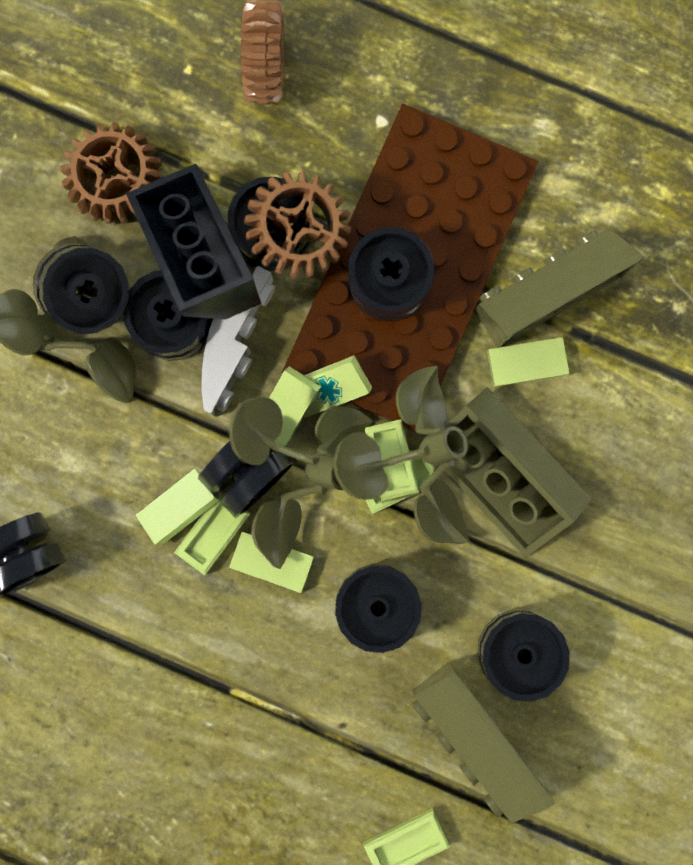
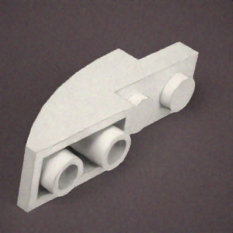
(225, 355)

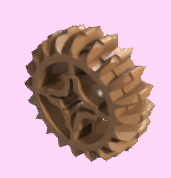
(263, 51)
(85, 159)
(311, 194)

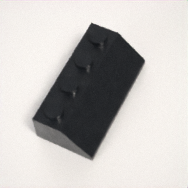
(194, 246)

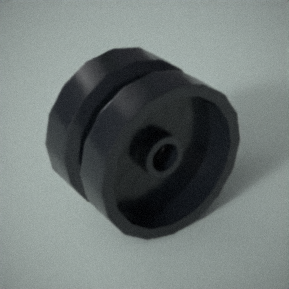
(236, 223)
(394, 252)
(78, 265)
(146, 323)
(250, 480)
(18, 561)
(360, 623)
(543, 667)

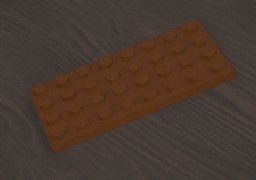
(460, 202)

